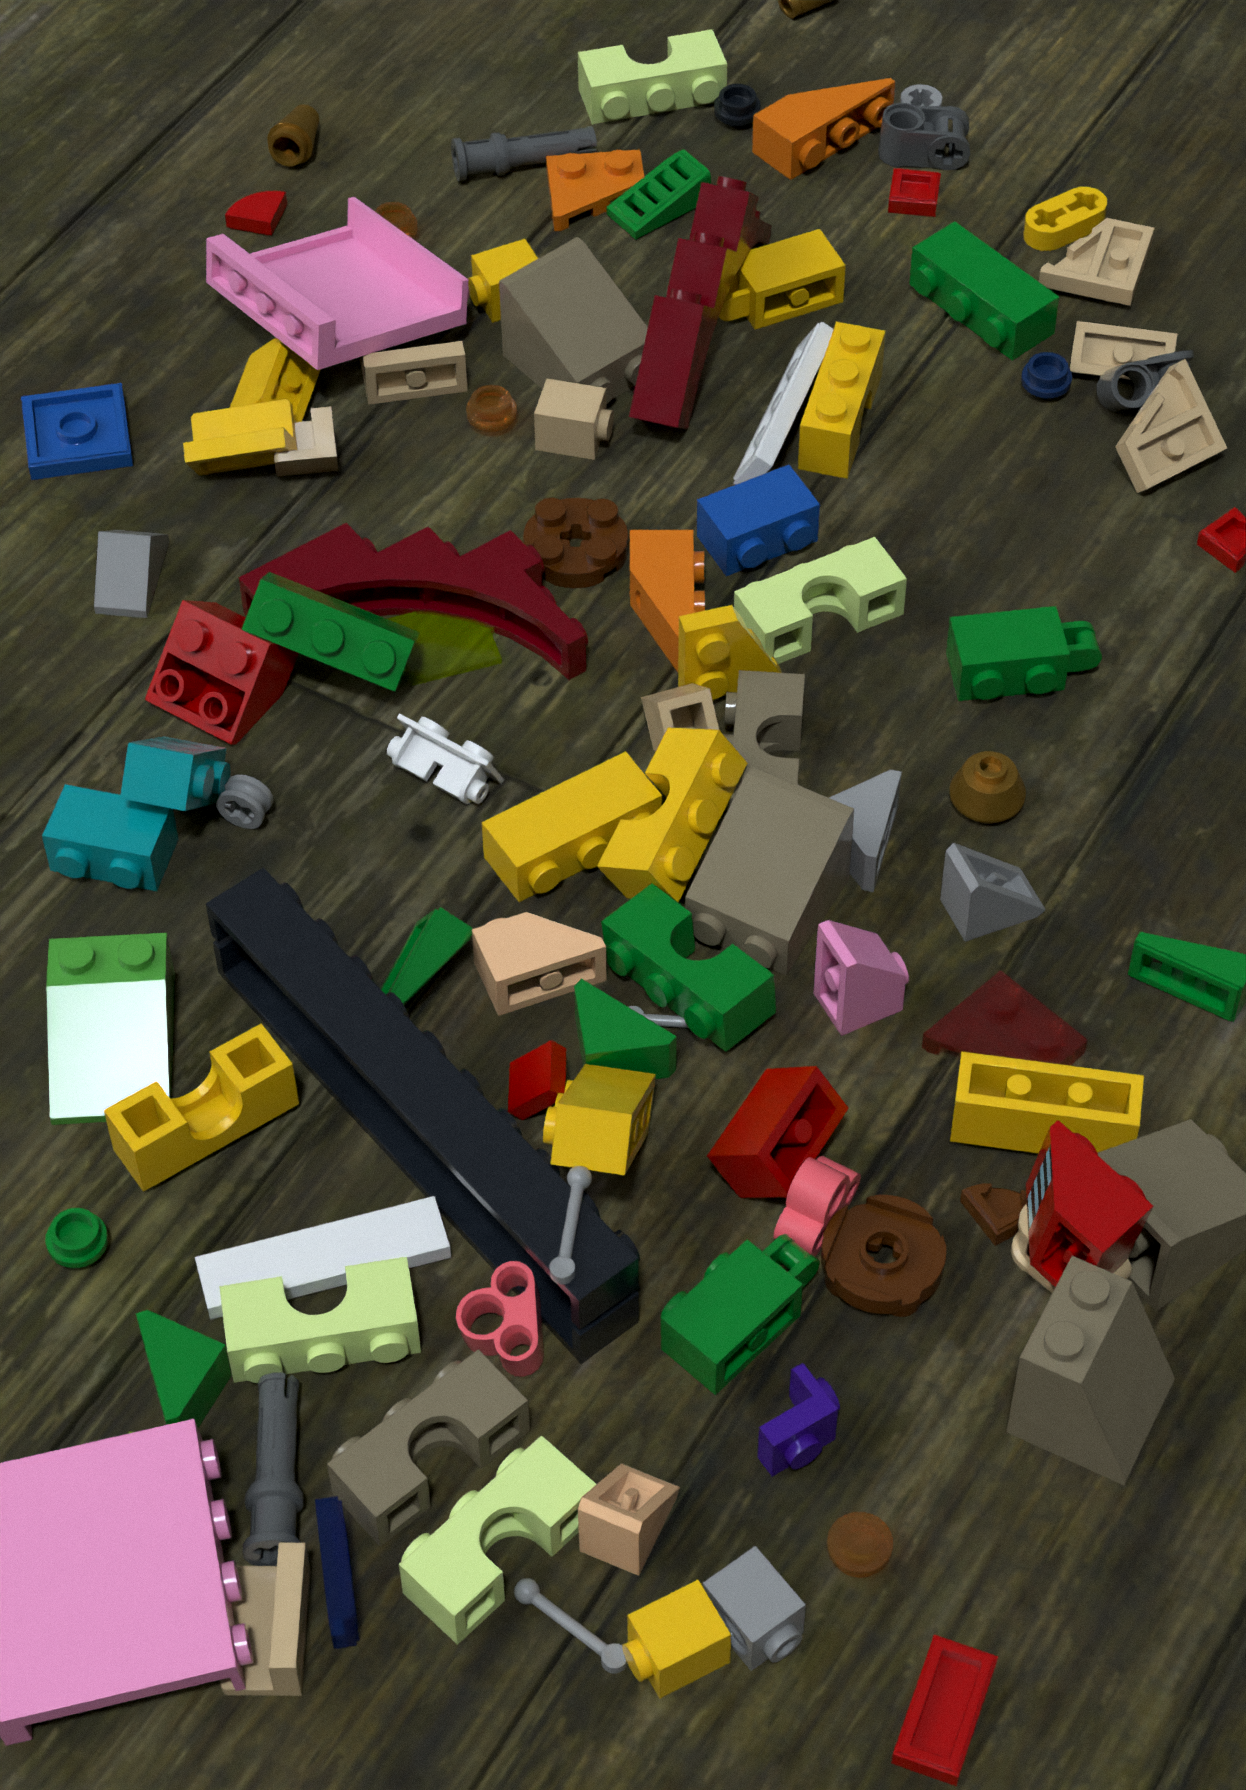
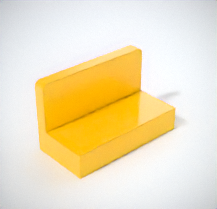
(276, 374)
(240, 437)

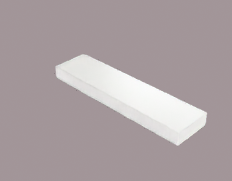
(784, 404)
(318, 1255)

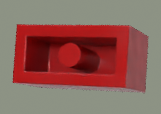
(776, 1130)

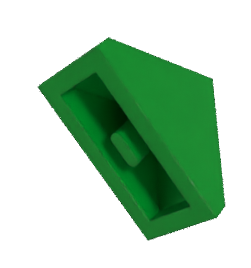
(619, 1036)
(184, 1366)

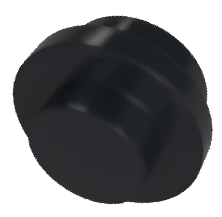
(736, 105)

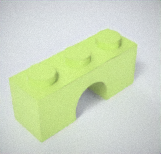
(622, 89)
(853, 582)
(369, 1324)
(530, 1498)

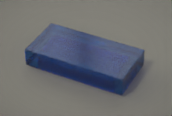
(337, 1572)

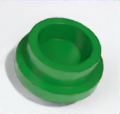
(76, 1238)

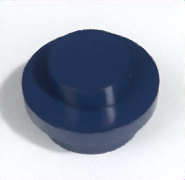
(1046, 375)

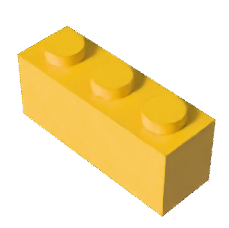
(566, 826)
(1017, 1100)
(600, 1119)

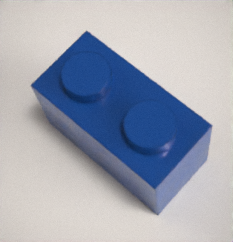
(757, 520)

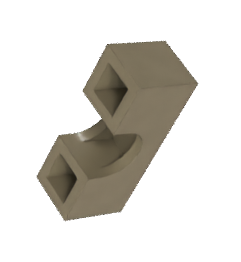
(766, 720)
(464, 1409)

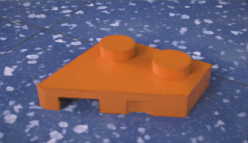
(589, 182)

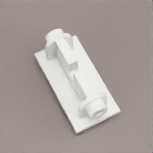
(462, 769)

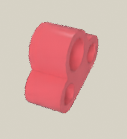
(813, 1198)
(520, 1319)

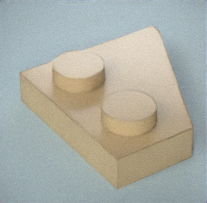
(1169, 431)

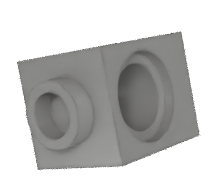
(757, 1609)

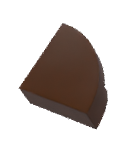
(994, 1210)

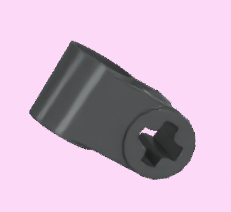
(919, 134)
(1143, 374)

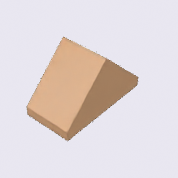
(624, 1517)

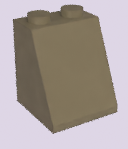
(571, 322)
(772, 870)
(1195, 1213)
(1091, 1374)

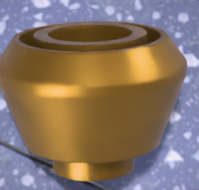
(988, 788)

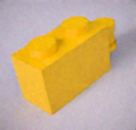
(786, 281)

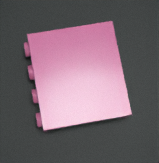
(341, 288)
(114, 1576)

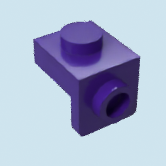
(805, 1429)

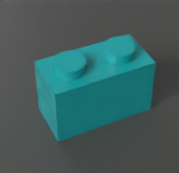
(174, 773)
(109, 838)

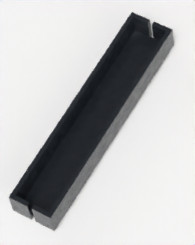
(422, 1109)

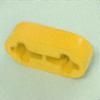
(1064, 218)

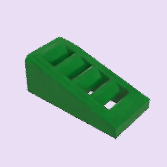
(677, 173)
(426, 951)
(1192, 972)

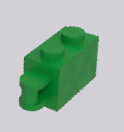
(1017, 652)
(736, 1310)

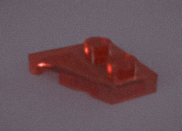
(1006, 1023)

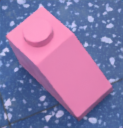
(857, 976)

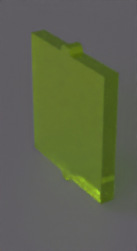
(447, 646)

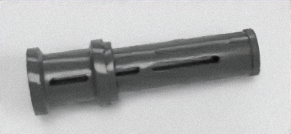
(501, 153)
(274, 1495)

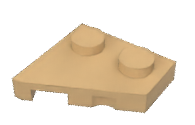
(1104, 263)

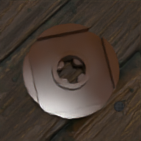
(577, 518)
(875, 1286)

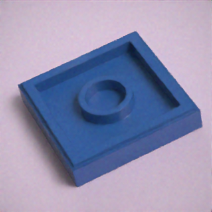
(76, 431)

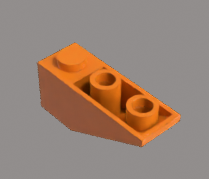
(818, 123)
(663, 583)

